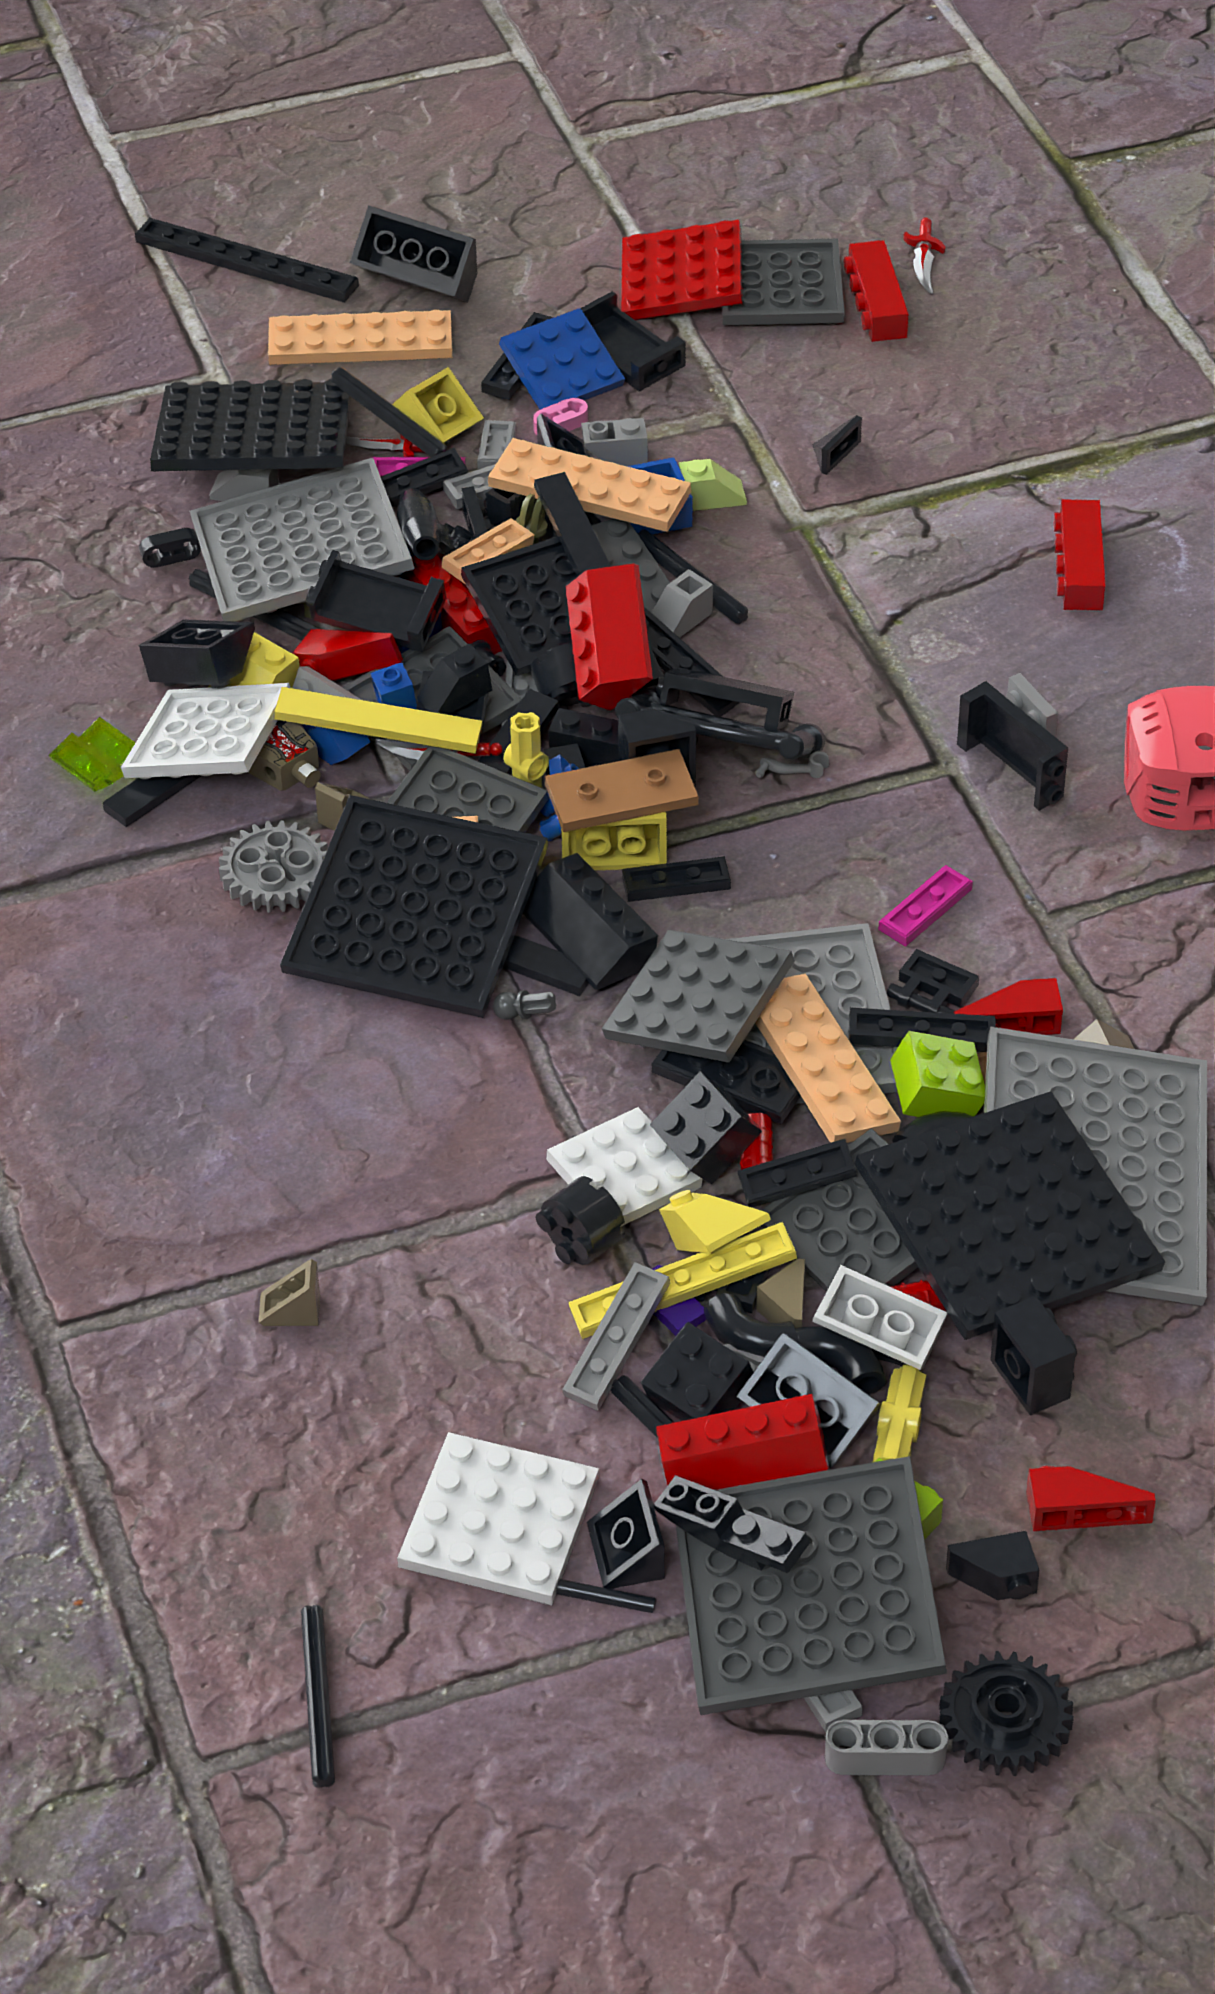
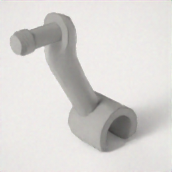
(815, 767)

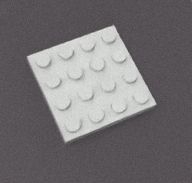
(205, 732)
(499, 1518)

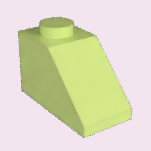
(712, 485)

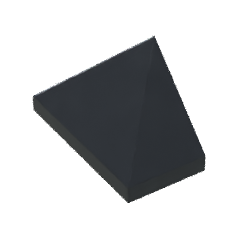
(838, 444)

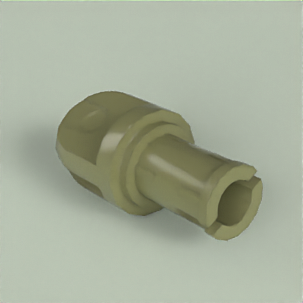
(533, 517)

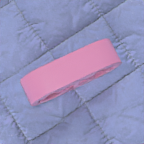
(567, 413)

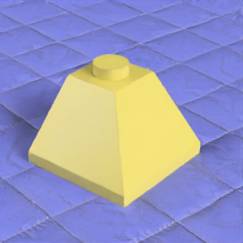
(708, 1222)

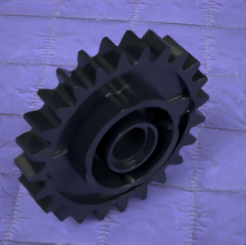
(1032, 1732)

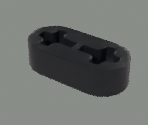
(169, 547)

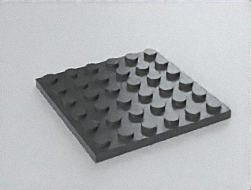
(843, 1616)

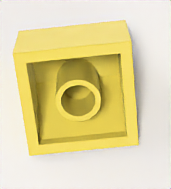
(440, 406)
(266, 664)

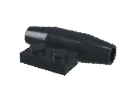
(422, 529)

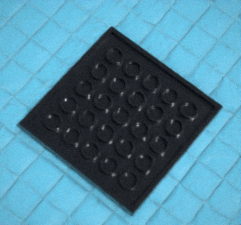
(251, 426)
(415, 906)
(1008, 1212)

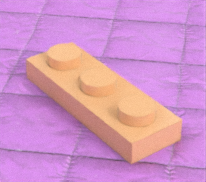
(498, 541)

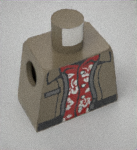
(287, 758)

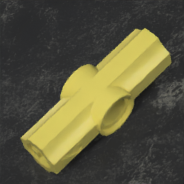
(524, 751)
(900, 1414)

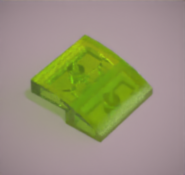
(95, 755)

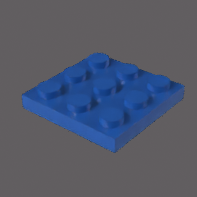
(561, 360)

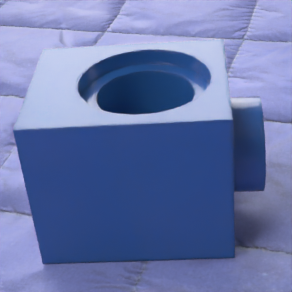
(394, 686)

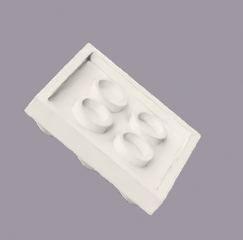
(627, 1161)

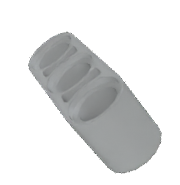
(904, 1738)

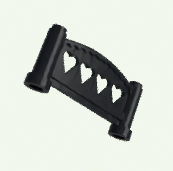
(792, 745)

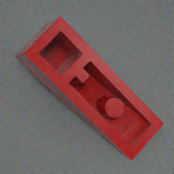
(347, 653)
(1023, 1007)
(1079, 1499)

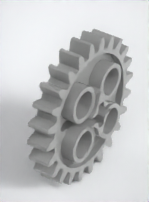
(272, 865)

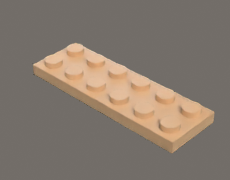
(360, 337)
(599, 484)
(824, 1063)

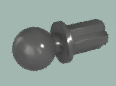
(509, 1005)

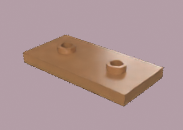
(621, 790)

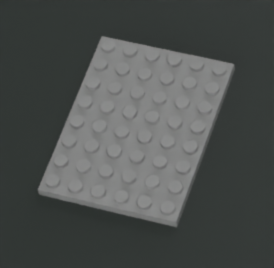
(1143, 1125)

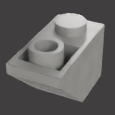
(617, 440)
(684, 603)

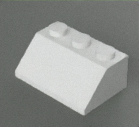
(880, 1317)

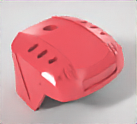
(1164, 752)

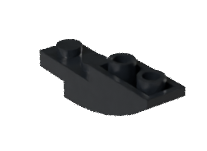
(729, 1528)

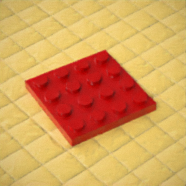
(682, 270)

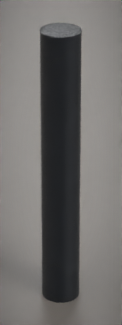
(605, 1596)

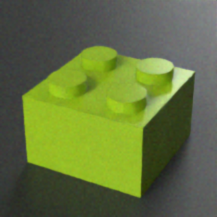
(937, 1075)

